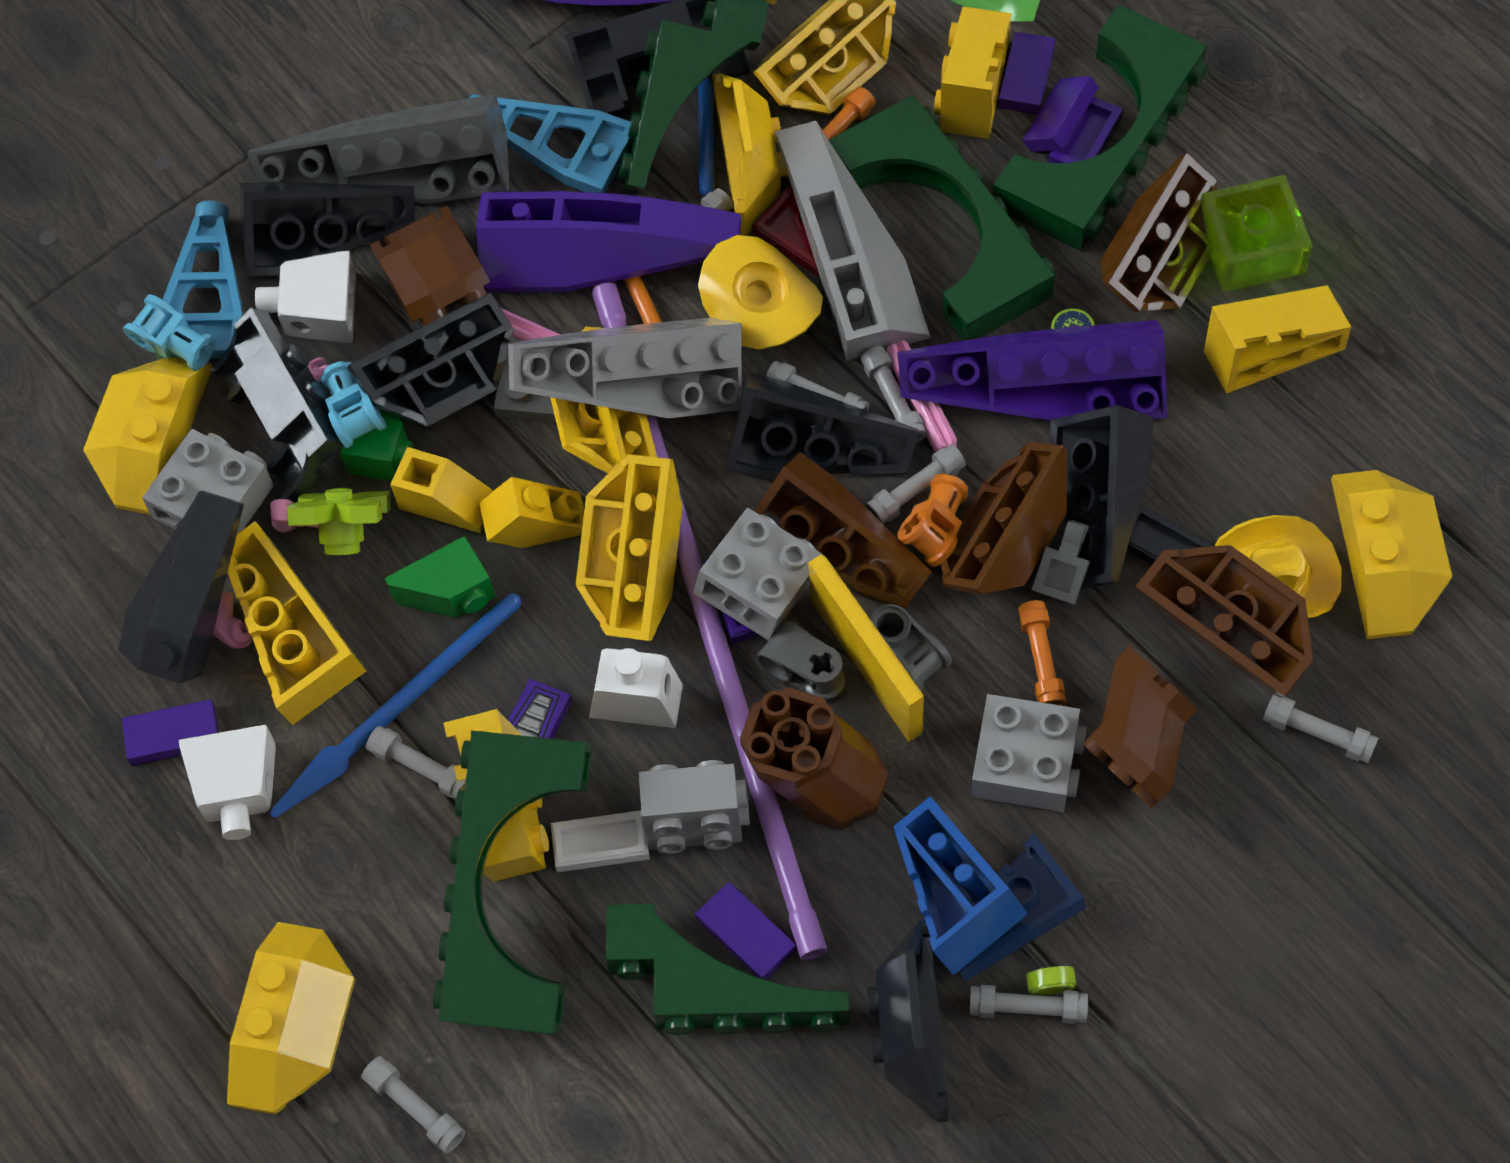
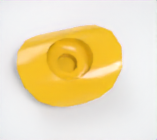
(760, 289)
(1294, 554)

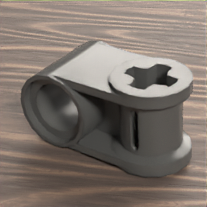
(914, 647)
(798, 658)

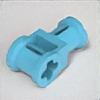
(166, 332)
(349, 406)

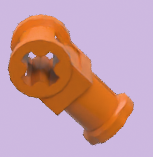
(933, 523)

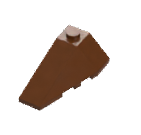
(840, 527)

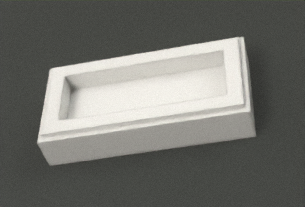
(599, 841)

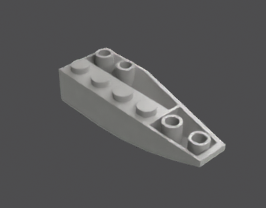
(853, 251)
(637, 368)

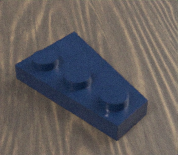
(1044, 895)

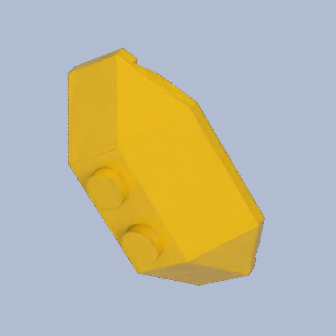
(829, 55)
(748, 148)
(142, 426)
(601, 433)
(631, 546)
(1391, 550)
(288, 1019)

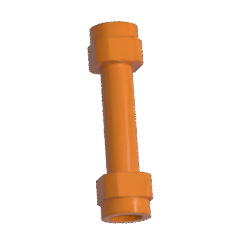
(856, 106)
(1035, 622)

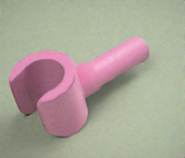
(279, 516)

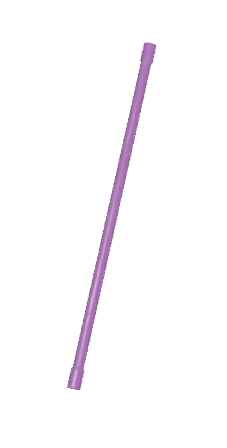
(802, 917)

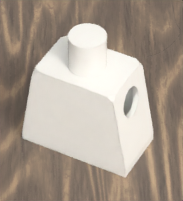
(314, 297)
(636, 688)
(231, 776)

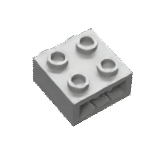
(209, 466)
(756, 573)
(1027, 753)
(693, 806)

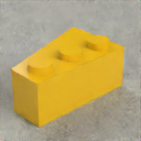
(973, 72)
(1273, 335)
(522, 840)

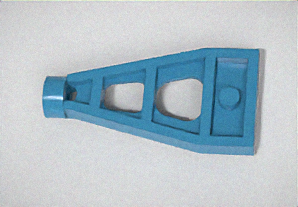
(597, 155)
(205, 234)

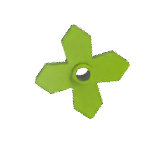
(339, 516)

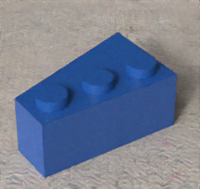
(955, 887)

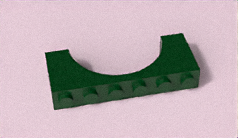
(910, 148)
(1074, 197)
(479, 977)

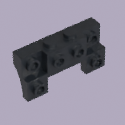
(615, 55)
(284, 398)

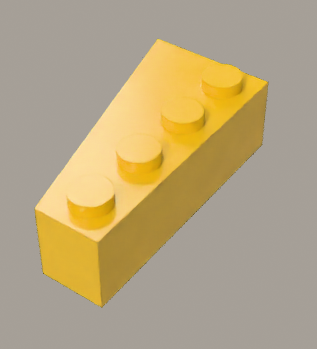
(292, 634)

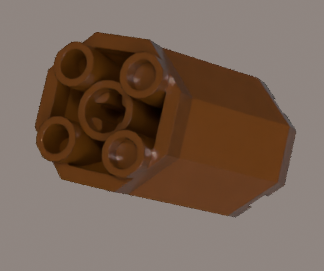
(431, 266)
(1141, 727)
(813, 758)

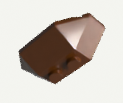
(1161, 241)
(1010, 522)
(1234, 612)

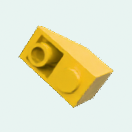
(439, 490)
(531, 513)

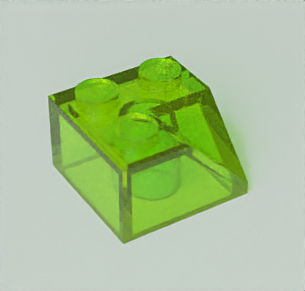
(1255, 233)

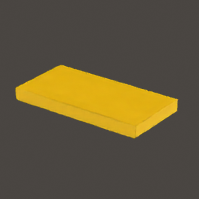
(866, 647)

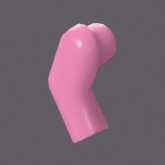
(227, 627)

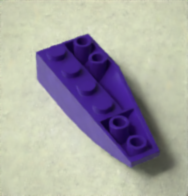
(590, 238)
(1044, 371)

